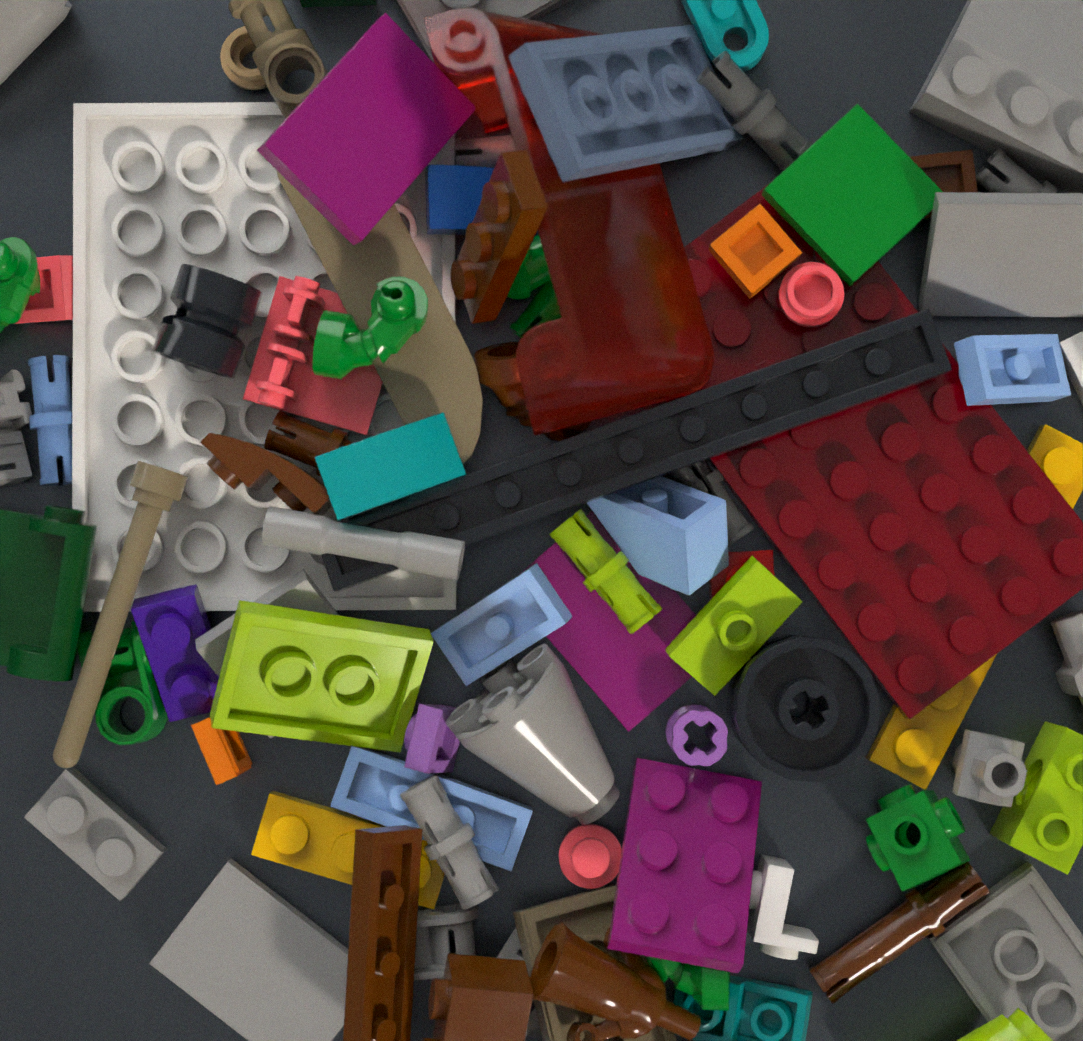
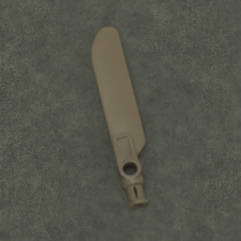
(434, 366)

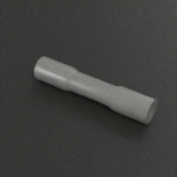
(322, 535)

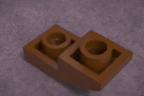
(247, 463)

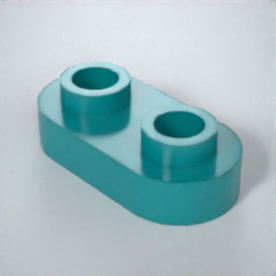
(723, 17)

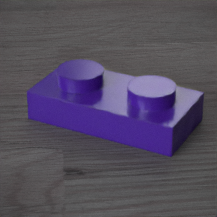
(168, 631)

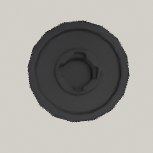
(207, 320)

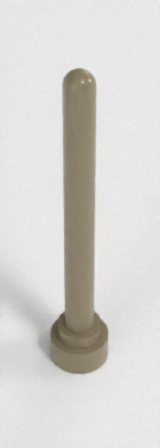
(154, 493)

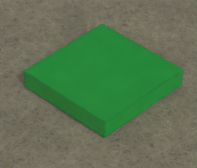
(852, 195)

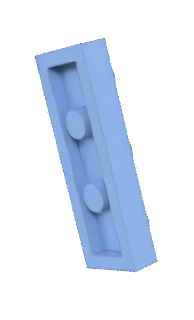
(372, 790)

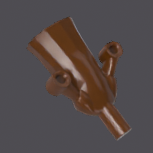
(593, 982)

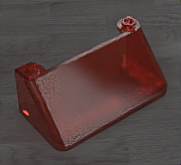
(610, 245)

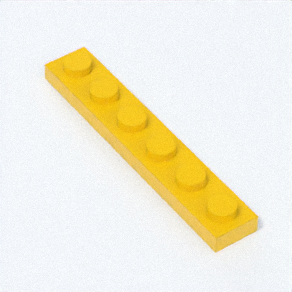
(919, 744)

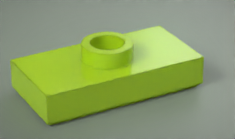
(733, 625)

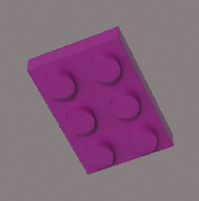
(686, 866)

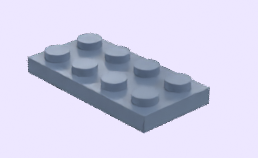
(622, 100)

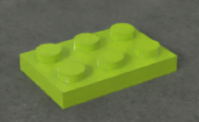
(320, 677)

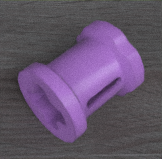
(715, 732)

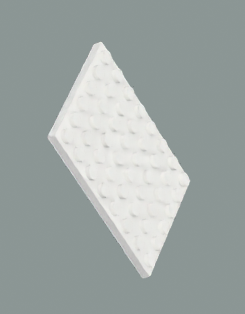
(193, 190)

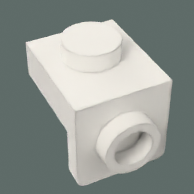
(768, 908)

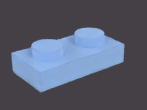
(1011, 369)
(501, 624)

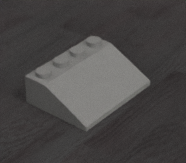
(1014, 85)

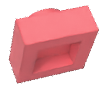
(55, 294)

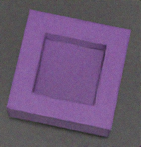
(430, 741)

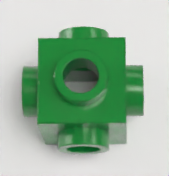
(939, 842)

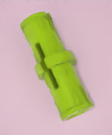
(605, 571)

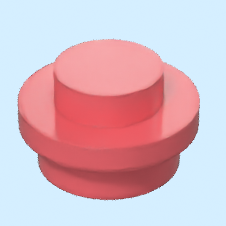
(811, 294)
(590, 856)

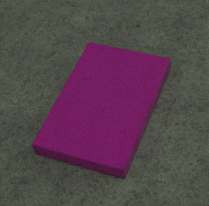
(367, 129)
(622, 668)

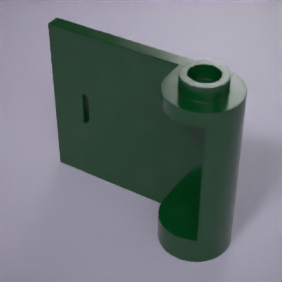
(43, 590)

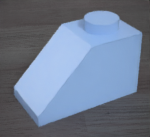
(668, 531)

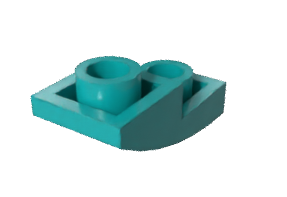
(390, 465)
(755, 1013)

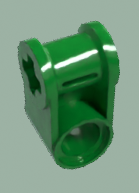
(127, 677)

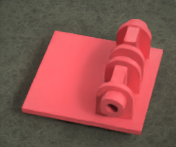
(284, 369)

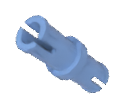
(52, 417)

